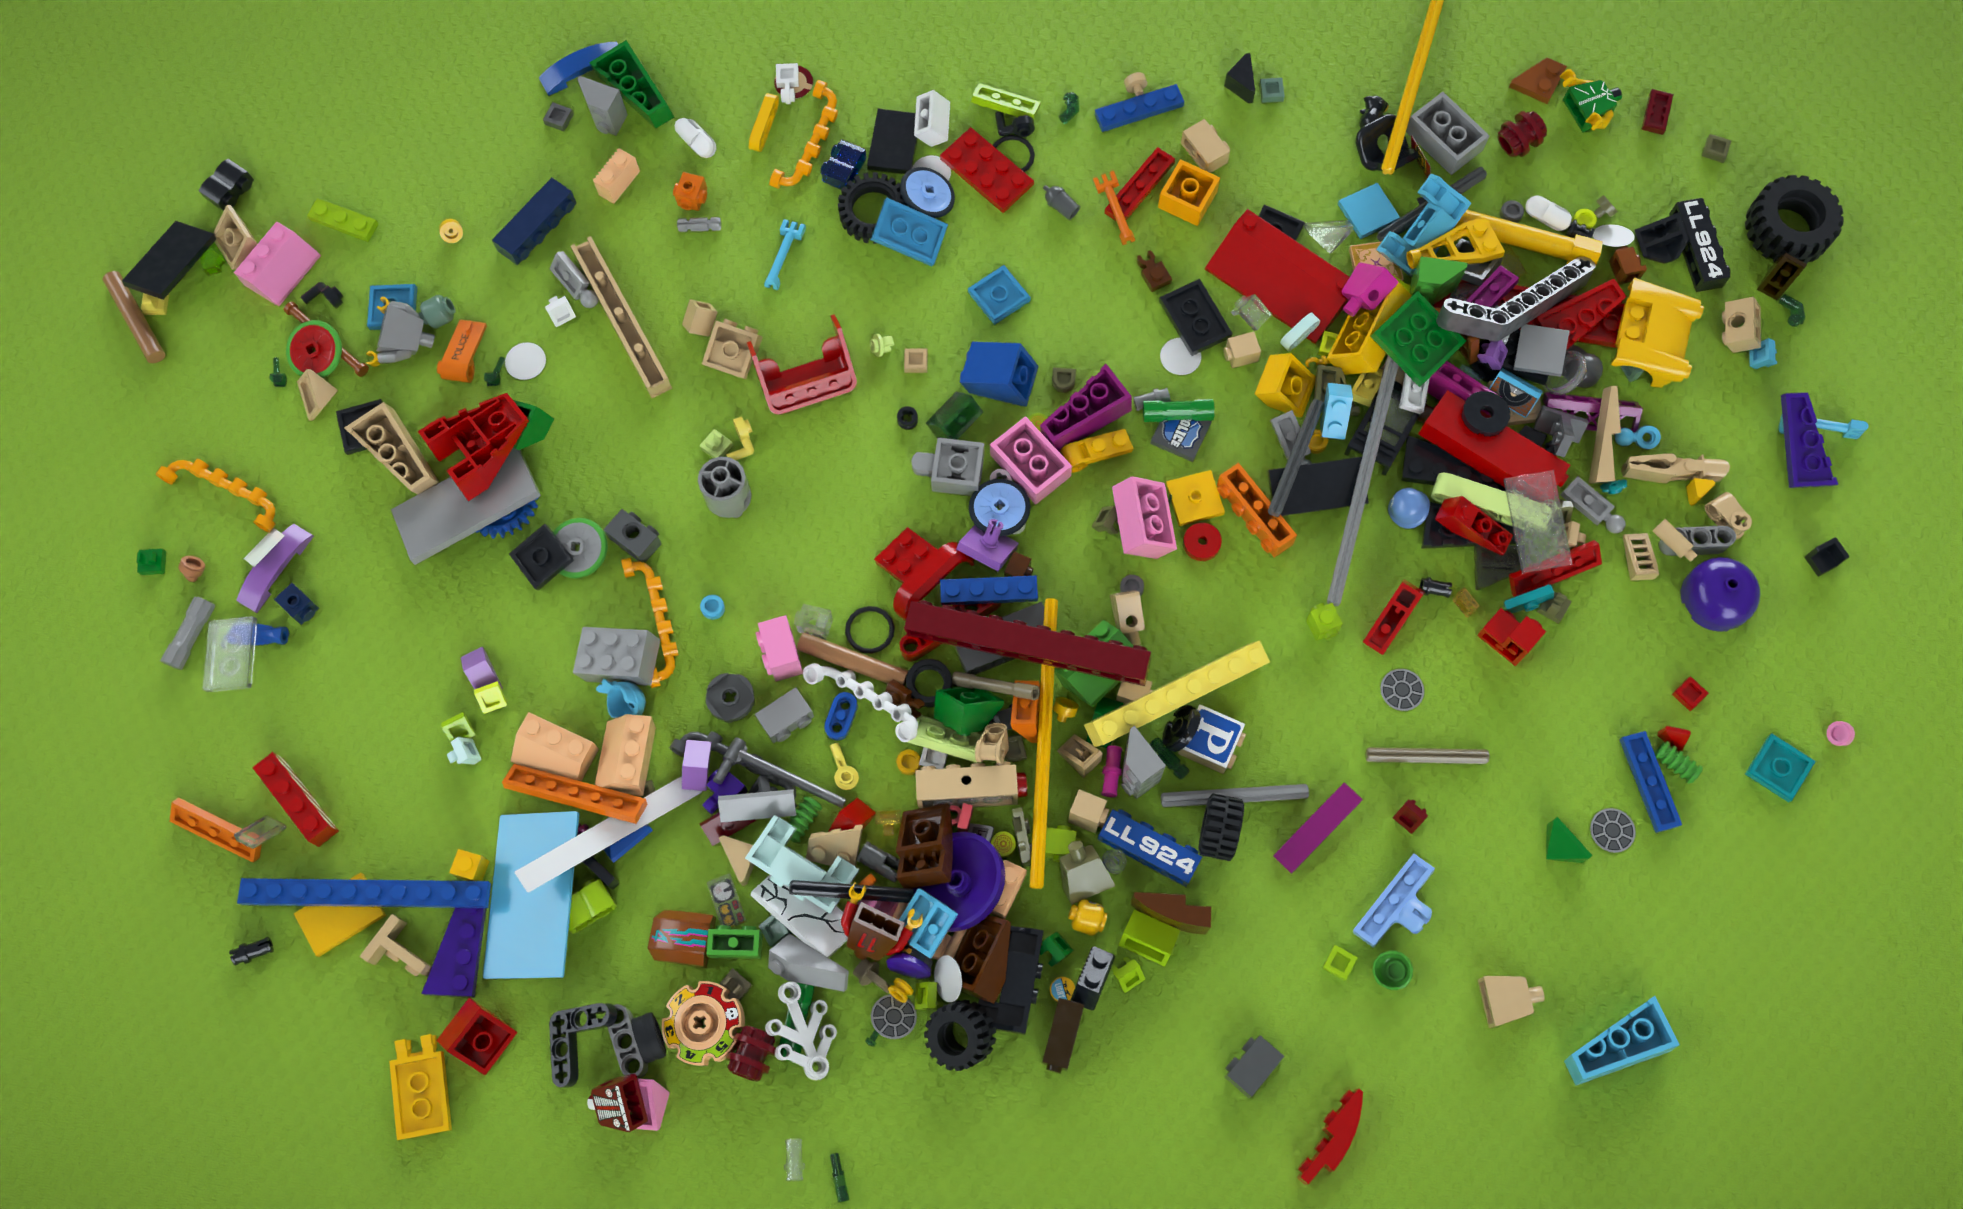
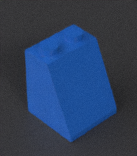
(999, 372)

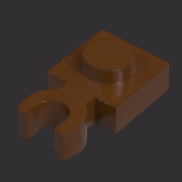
(1154, 274)
(902, 695)

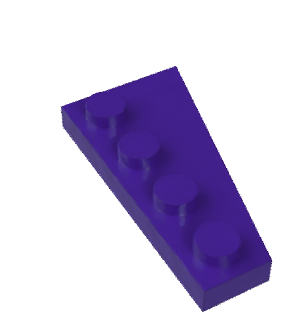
(1803, 444)
(458, 956)

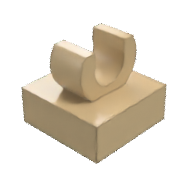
(1573, 534)

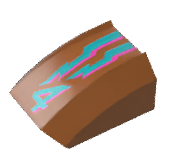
(681, 937)

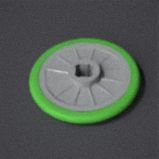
(592, 546)

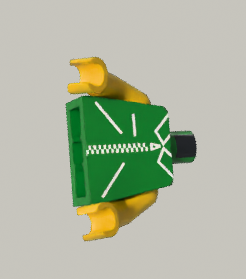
(1589, 101)

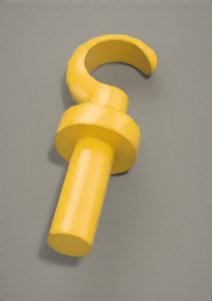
(1322, 361)

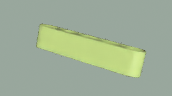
(1486, 498)

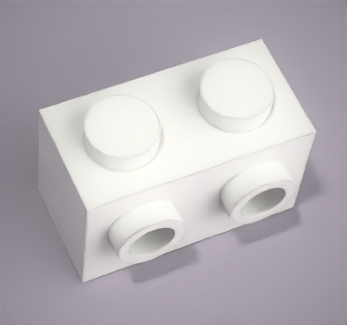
(932, 118)

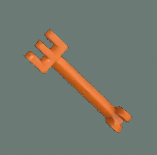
(1107, 187)

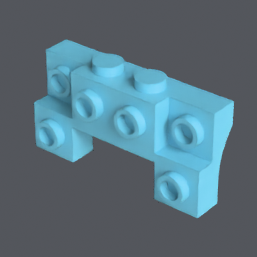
(1438, 217)

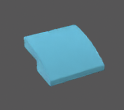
(935, 924)

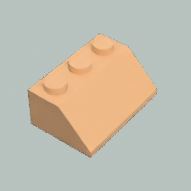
(552, 749)
(626, 754)

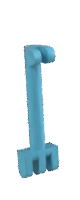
(790, 234)
(1852, 430)

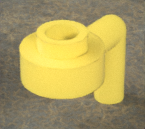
(743, 429)

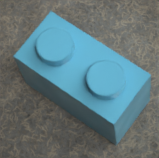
(1336, 411)

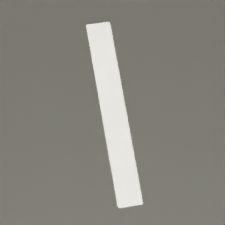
(601, 837)

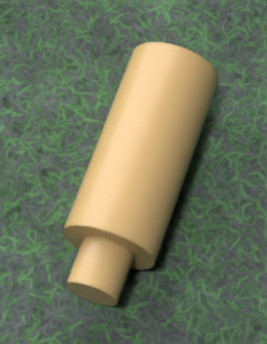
(1675, 540)

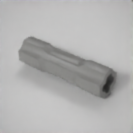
(195, 618)

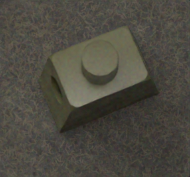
(1083, 873)

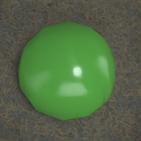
(1393, 970)

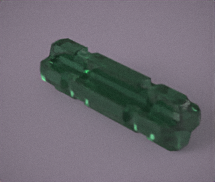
(1169, 759)

